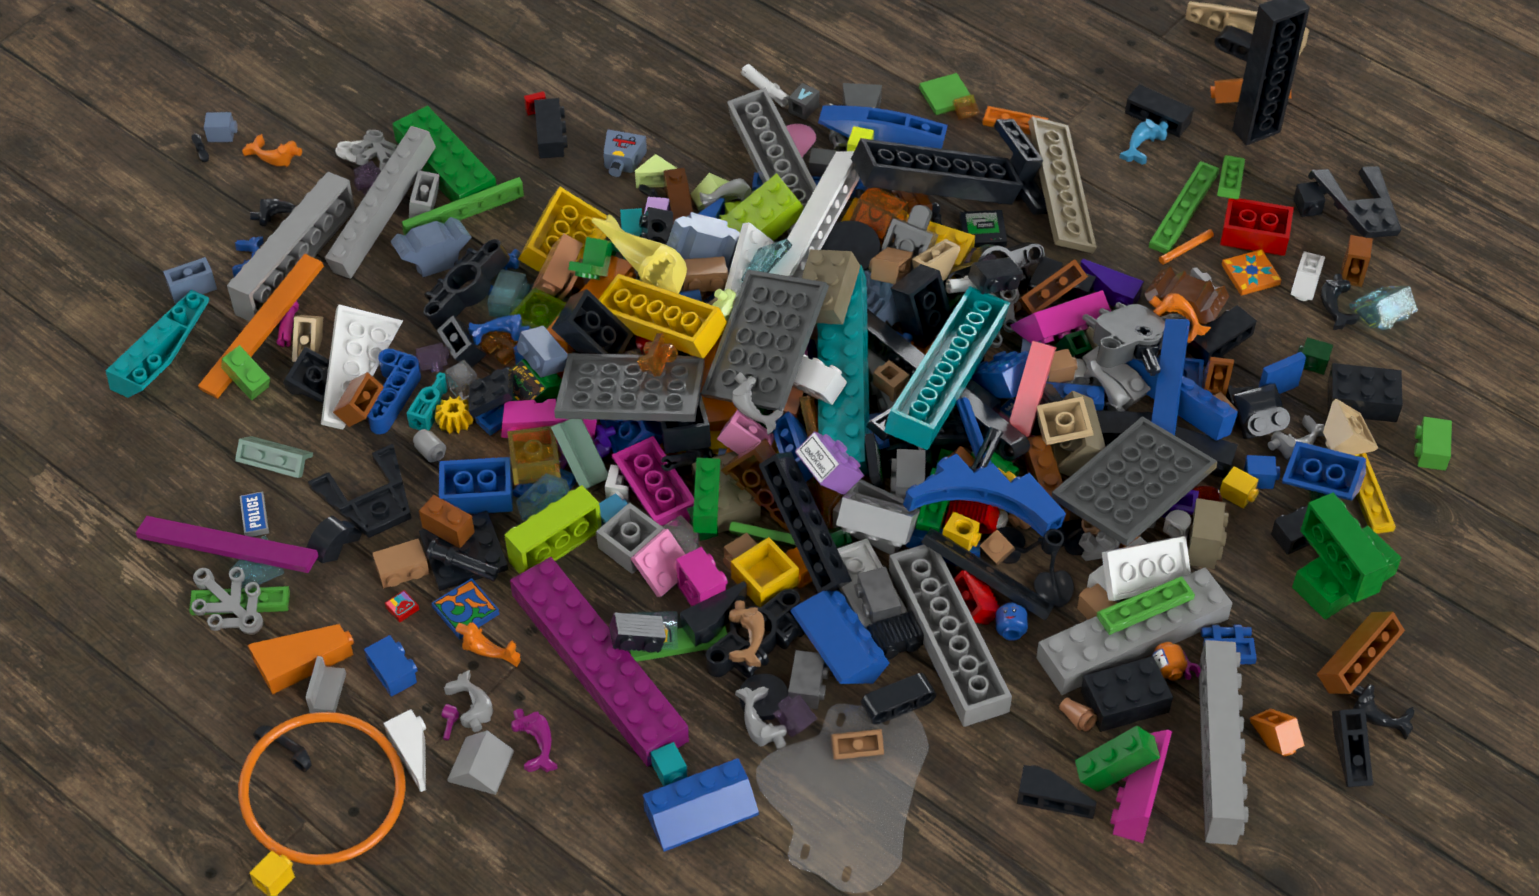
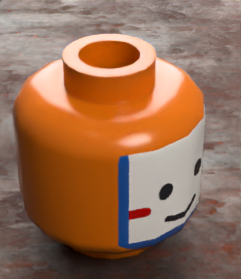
(1170, 660)

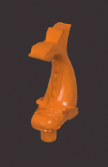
(278, 157)
(1177, 303)
(476, 642)

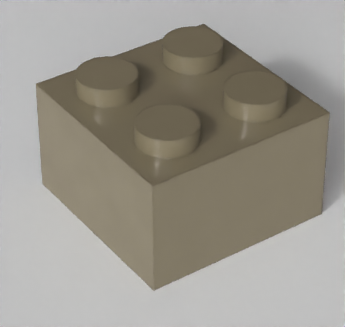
(1207, 533)

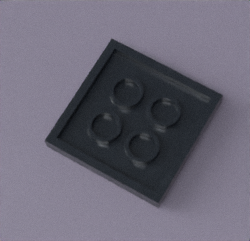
(481, 546)

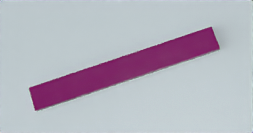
(227, 544)

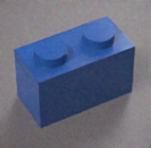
(391, 665)

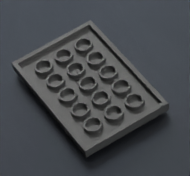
(766, 337)
(618, 389)
(1134, 480)

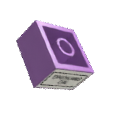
(830, 462)

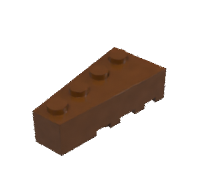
(748, 475)

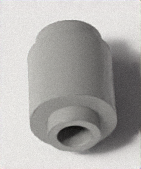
(429, 445)

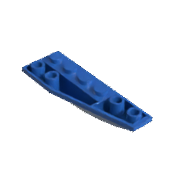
(887, 125)

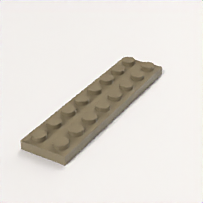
(1062, 185)

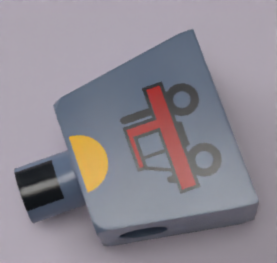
(623, 152)

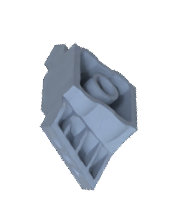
(703, 238)
(432, 245)
(881, 300)

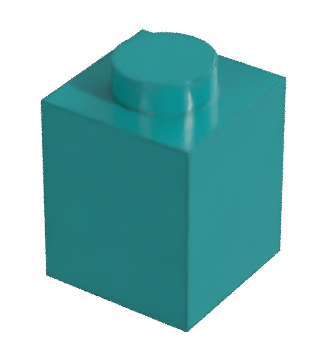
(668, 764)

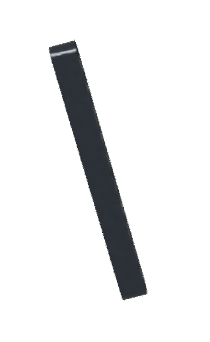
(892, 346)

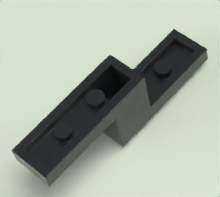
(1025, 162)

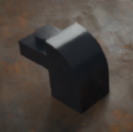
(330, 537)

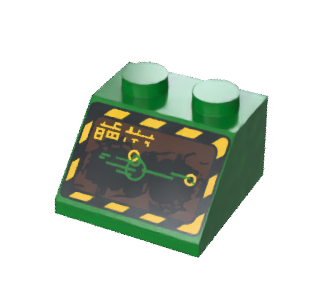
(530, 386)

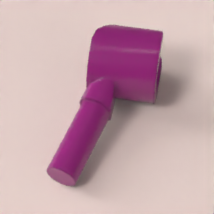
(1191, 667)
(449, 712)

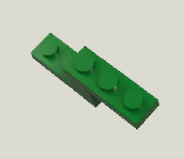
(595, 259)
(932, 514)

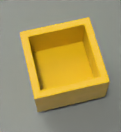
(765, 571)

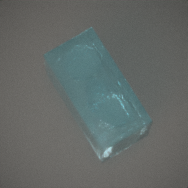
(507, 293)

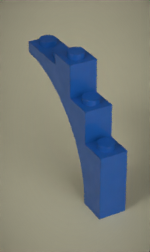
(988, 485)

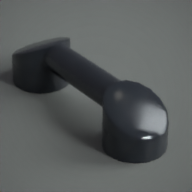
(300, 759)

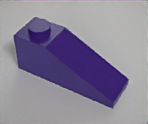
(1115, 285)

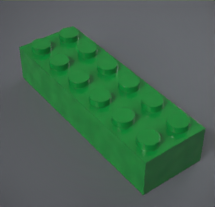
(458, 168)

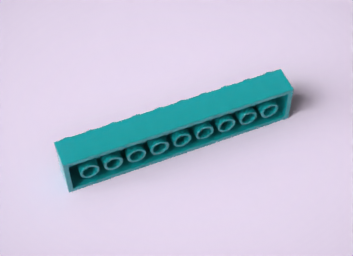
(847, 349)
(947, 368)

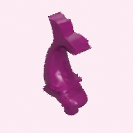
(539, 728)

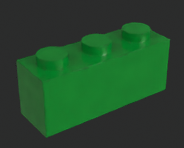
(706, 495)
(1117, 759)

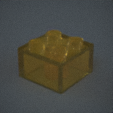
(533, 454)

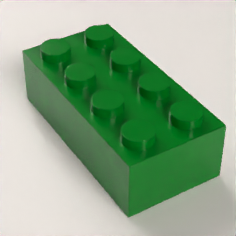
(1344, 547)
(1322, 589)

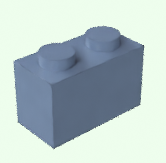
(190, 276)
(542, 351)

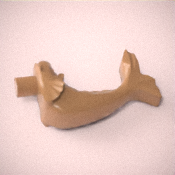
(754, 623)

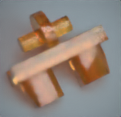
(503, 342)
(657, 355)

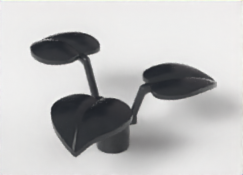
(1053, 586)

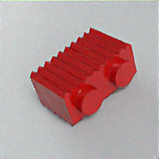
(983, 513)
(977, 597)

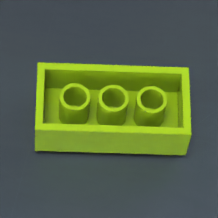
(769, 209)
(554, 530)

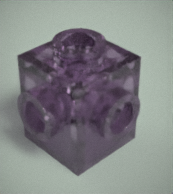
(365, 176)

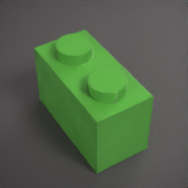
(245, 372)
(1433, 443)

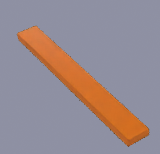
(265, 320)

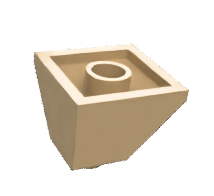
(1064, 421)
(1347, 430)

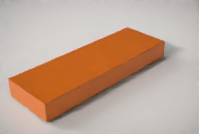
(1021, 119)

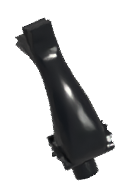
(269, 208)
(1329, 293)
(1379, 718)

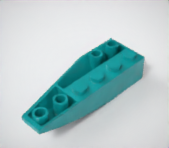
(156, 348)

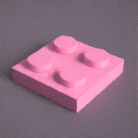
(658, 562)

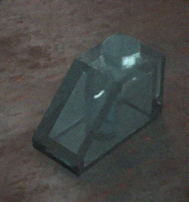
(541, 494)

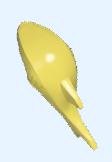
(652, 260)

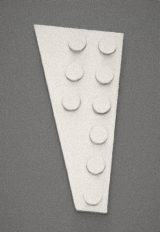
(354, 351)

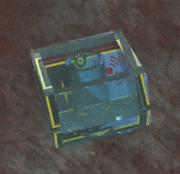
(1385, 306)

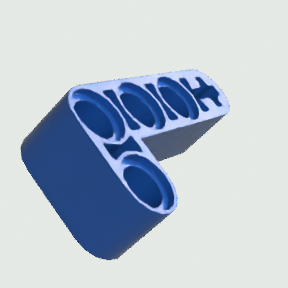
(403, 376)

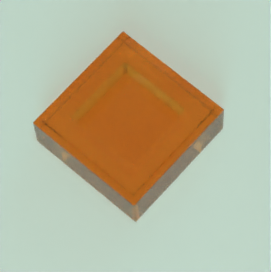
(966, 107)

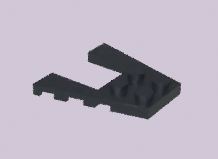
(1368, 216)
(376, 509)

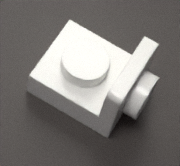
(615, 484)

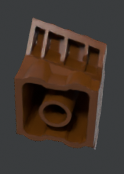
(1199, 293)

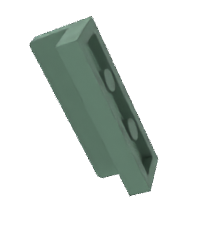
(580, 452)
(272, 456)

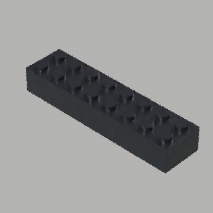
(1270, 69)
(936, 171)

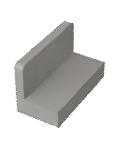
(324, 687)

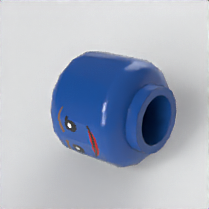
(1011, 621)

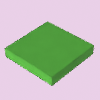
(942, 92)

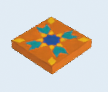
(1251, 272)

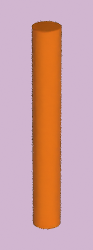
(1186, 247)

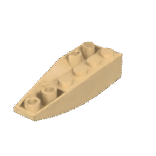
(1219, 16)

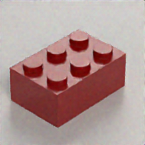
(1257, 226)

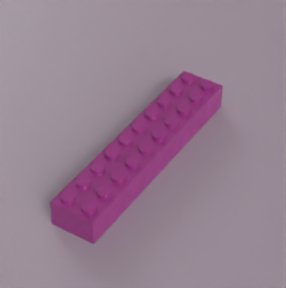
(607, 674)

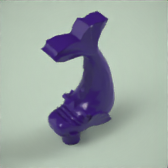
(601, 442)

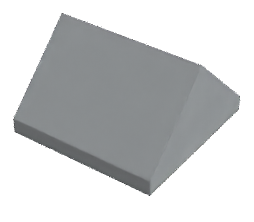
(481, 762)

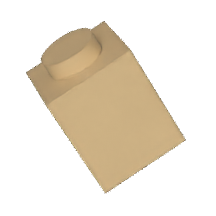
(939, 257)
(307, 333)

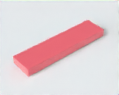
(1032, 387)

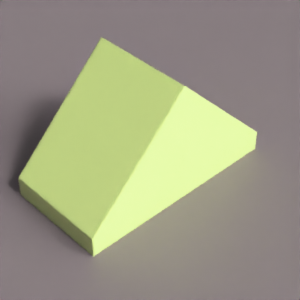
(652, 172)
(708, 186)

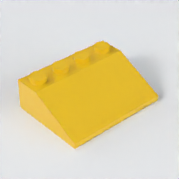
(561, 216)

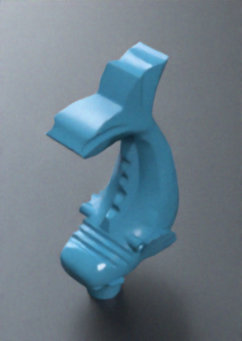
(1144, 131)

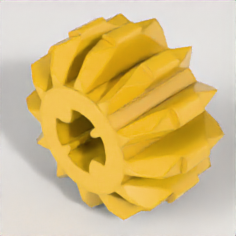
(453, 415)

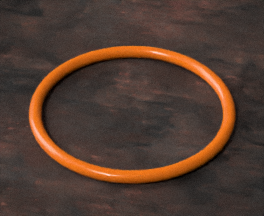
(321, 859)

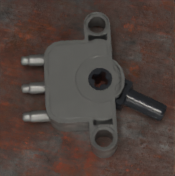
(1129, 334)

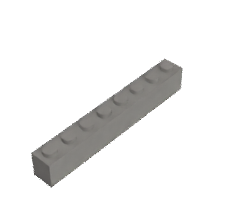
(380, 202)

